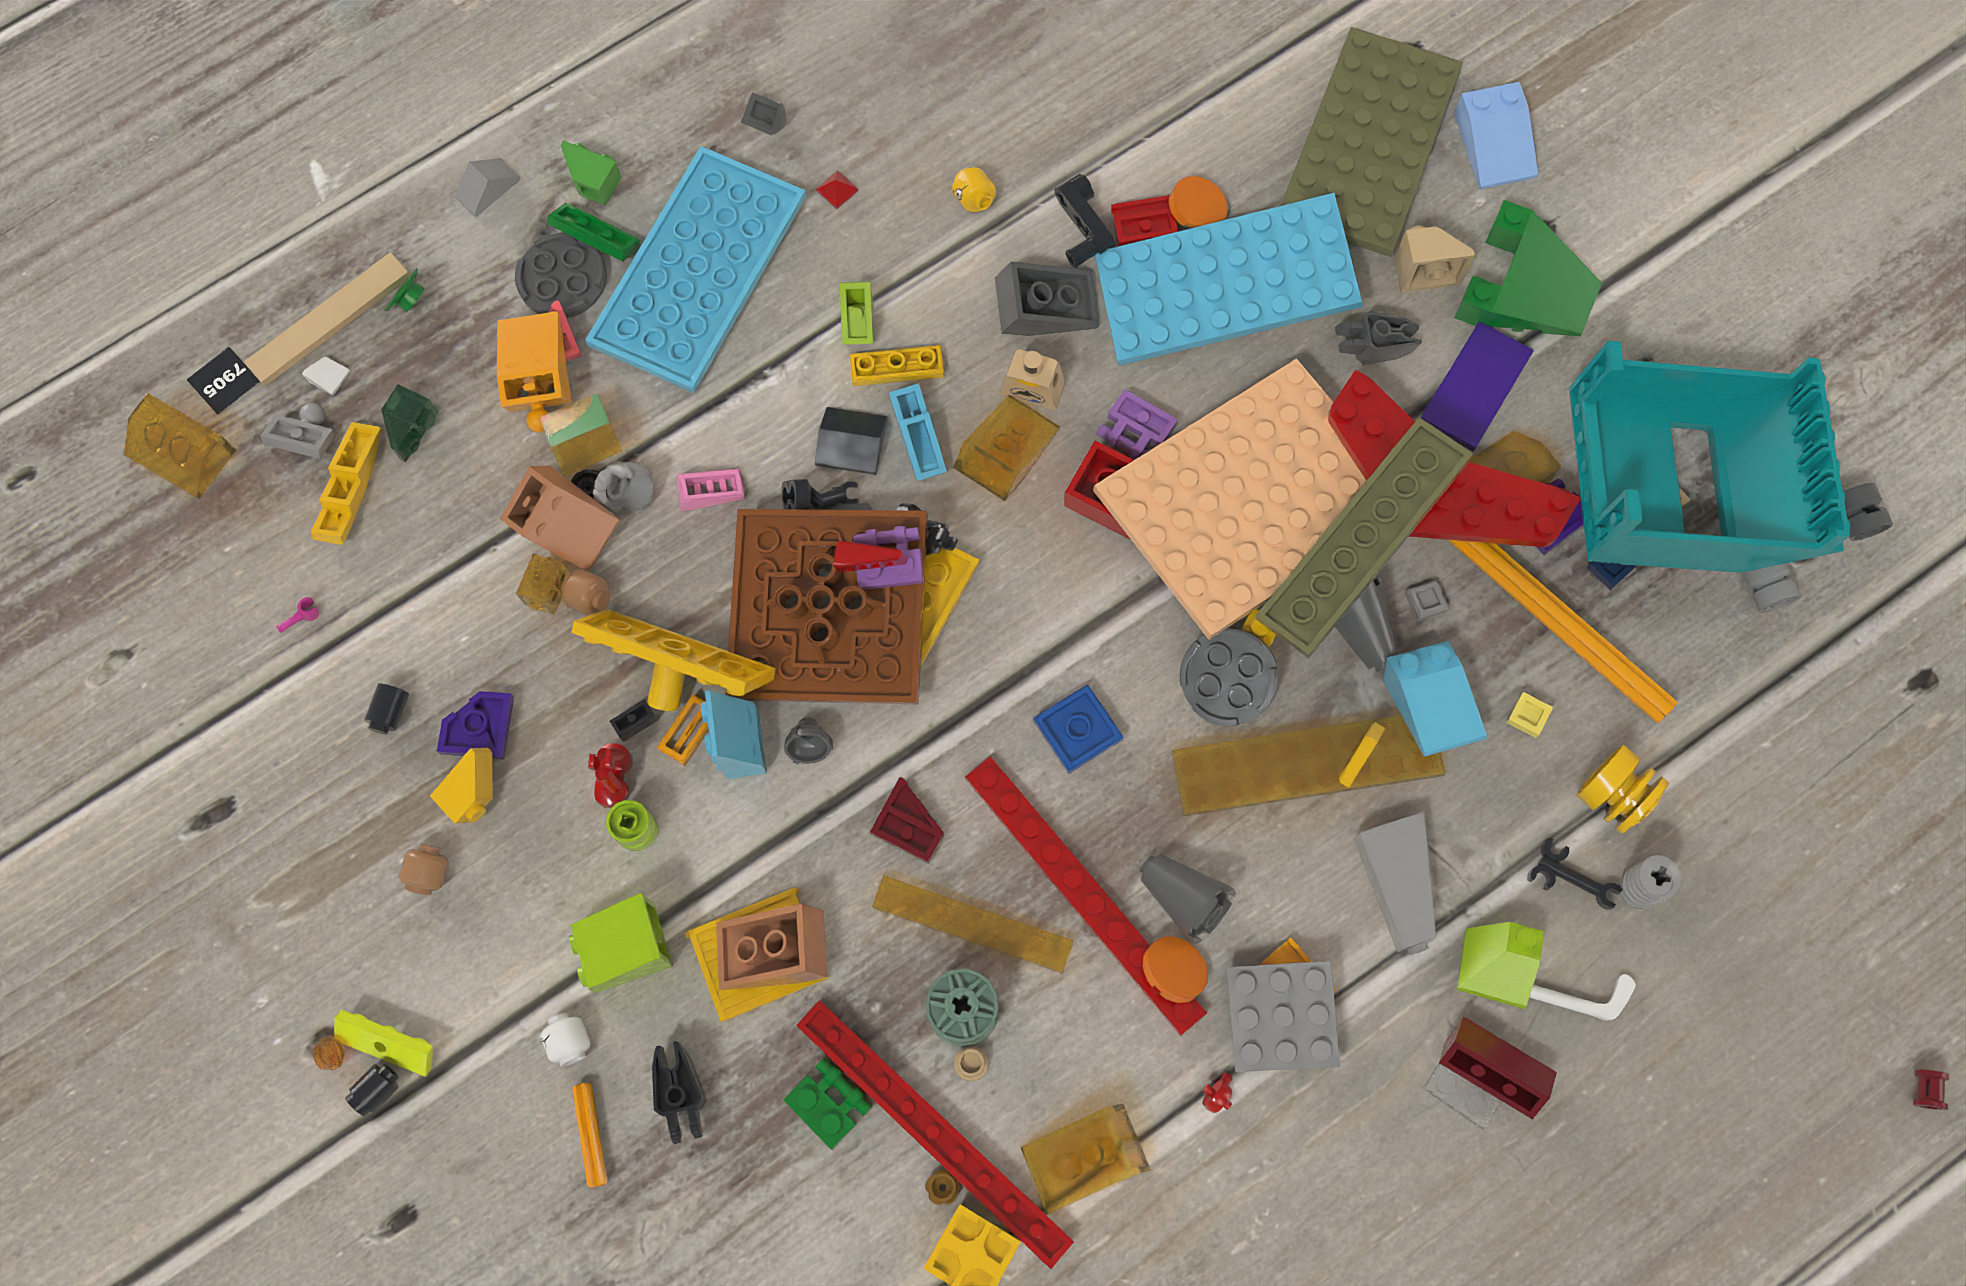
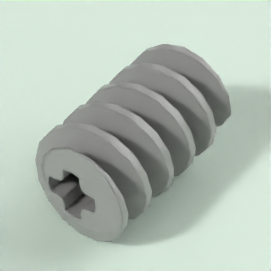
(1650, 882)

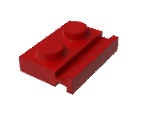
(1142, 219)

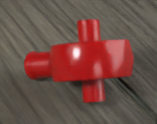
(1218, 1094)

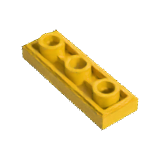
(878, 366)

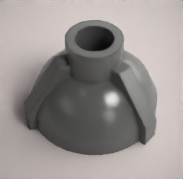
(807, 742)

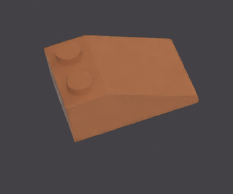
(772, 948)

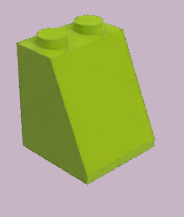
(619, 944)

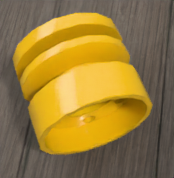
(1622, 789)

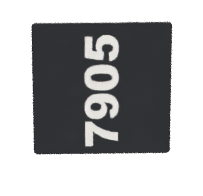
(223, 380)

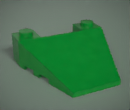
(1544, 283)

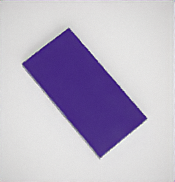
(1476, 385)

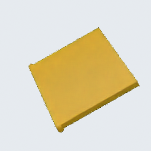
(739, 1001)

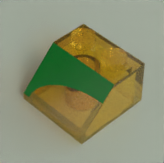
(580, 434)

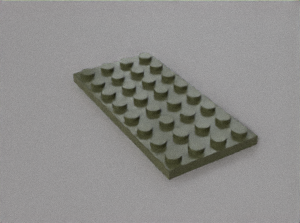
(1374, 135)

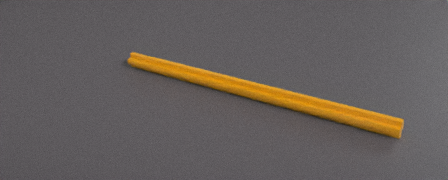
(1569, 628)

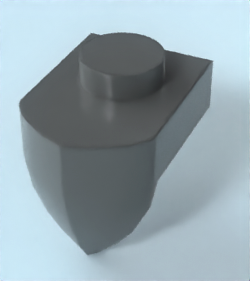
(764, 114)

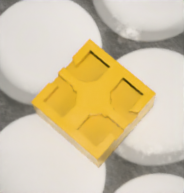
(971, 1251)

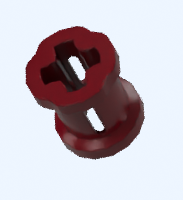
(1931, 1089)

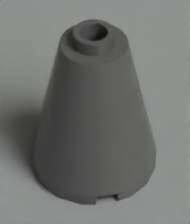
(1369, 627)
(1186, 895)

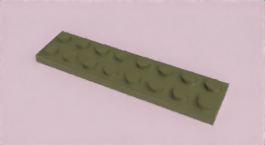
(1364, 537)

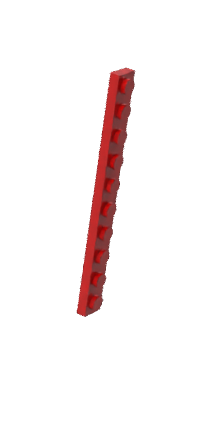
(1076, 886)
(936, 1135)

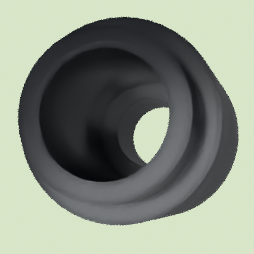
(372, 1089)

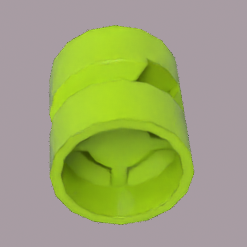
(631, 825)

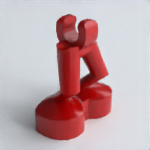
(610, 766)

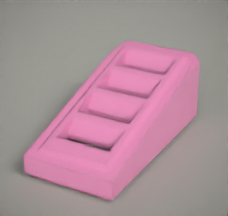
(699, 500)

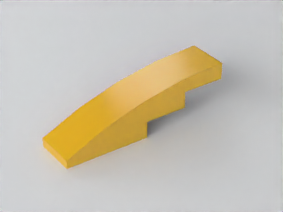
(348, 482)

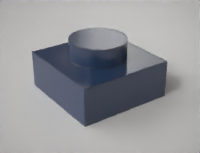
(1610, 573)

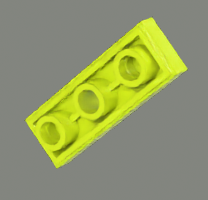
(383, 1042)

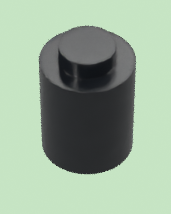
(386, 708)

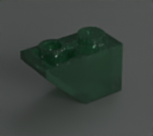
(406, 420)

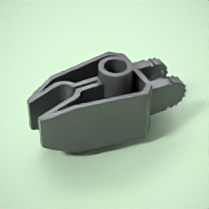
(1378, 337)

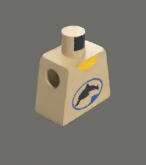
(1034, 379)

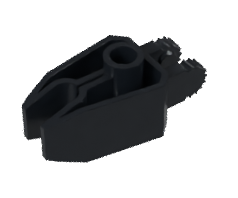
(677, 1091)

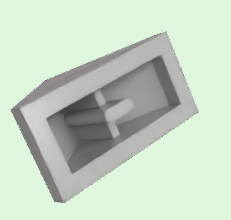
(484, 184)

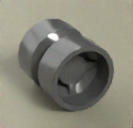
(1864, 512)

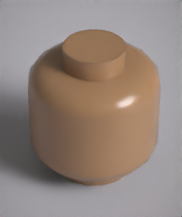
(585, 592)
(423, 869)

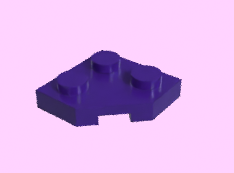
(478, 724)

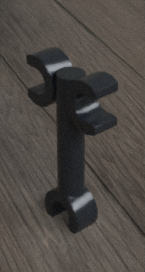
(1550, 865)

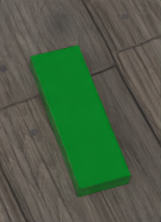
(593, 232)

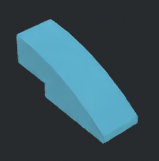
(917, 432)

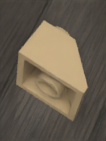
(1431, 259)

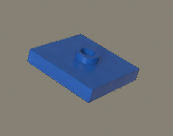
(1078, 729)

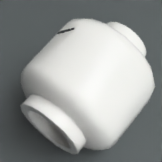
(565, 1039)

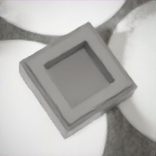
(1427, 600)

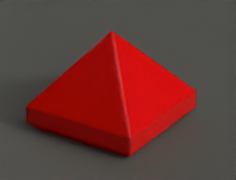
(837, 189)

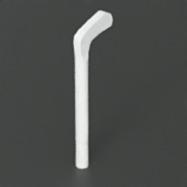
(1621, 994)

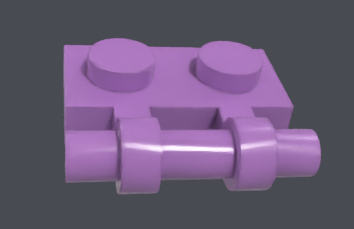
(1141, 419)
(892, 576)

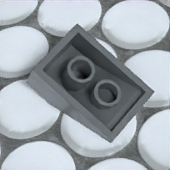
(1045, 299)

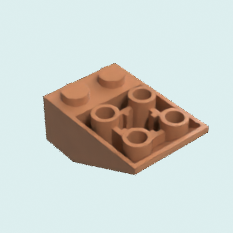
(559, 517)

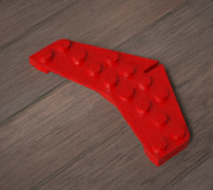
(1479, 503)

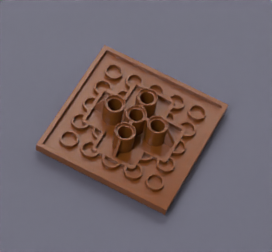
(868, 650)

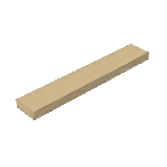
(327, 319)

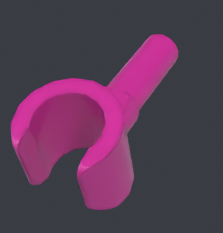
(302, 605)

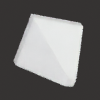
(326, 375)

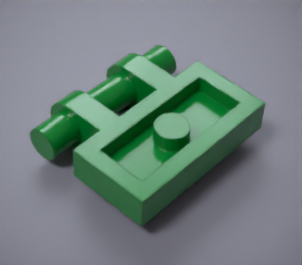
(820, 1111)

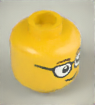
(973, 189)

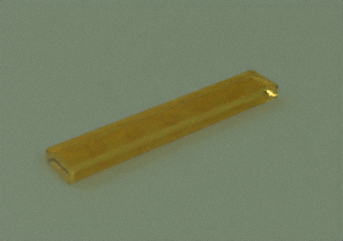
(972, 924)

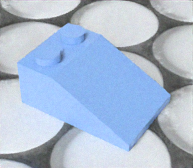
(1497, 135)

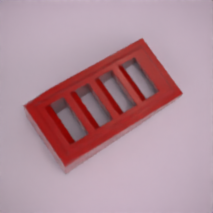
(858, 556)

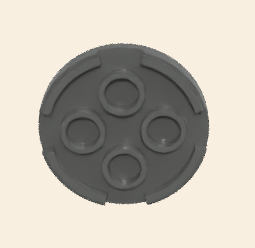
(562, 271)
(1229, 677)

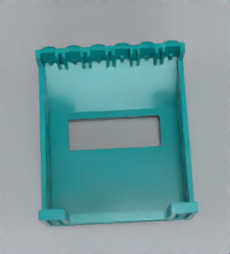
(1767, 454)

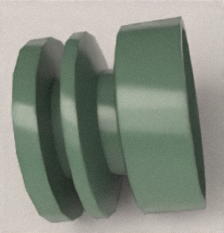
(966, 1028)

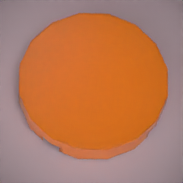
(1197, 202)
(1175, 969)

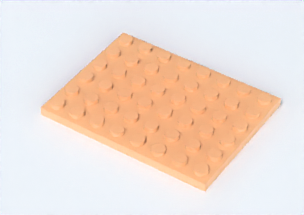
(1237, 497)

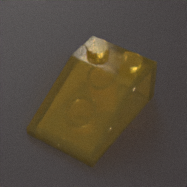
(1005, 447)
(1085, 1158)

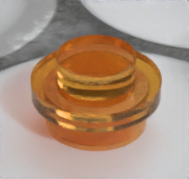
(328, 1053)

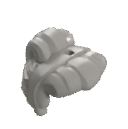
(624, 486)

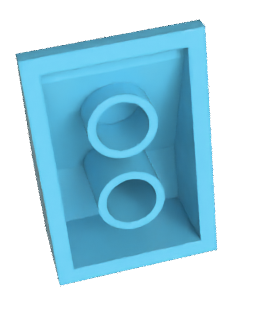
(1434, 698)

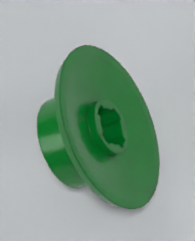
(407, 294)

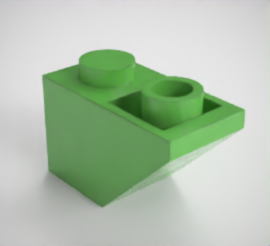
(592, 173)

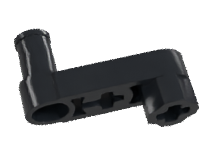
(1073, 199)

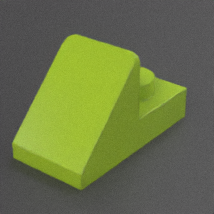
(856, 312)

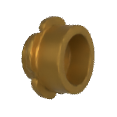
(935, 1194)

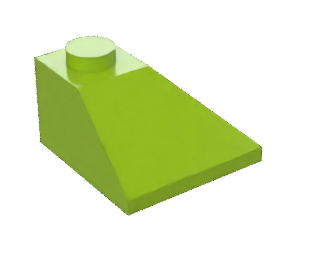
(1500, 962)

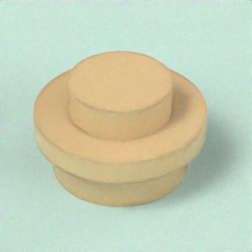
(971, 1063)

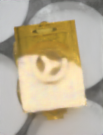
(542, 584)

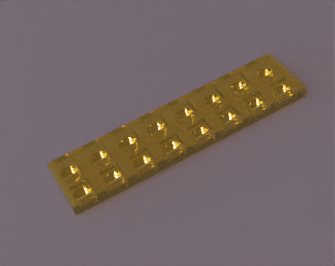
(1296, 765)

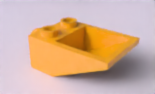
(534, 361)

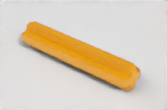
(589, 1135)

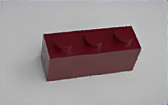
(1498, 1068)

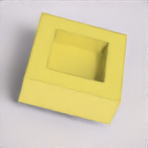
(1529, 715)

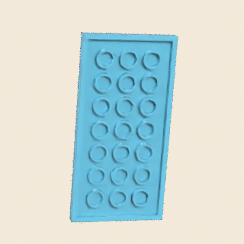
(696, 269)
(1228, 279)

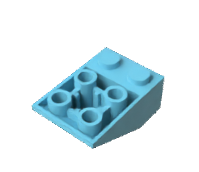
(734, 735)

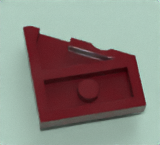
(908, 824)

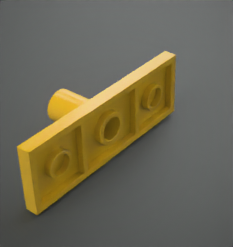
(672, 657)

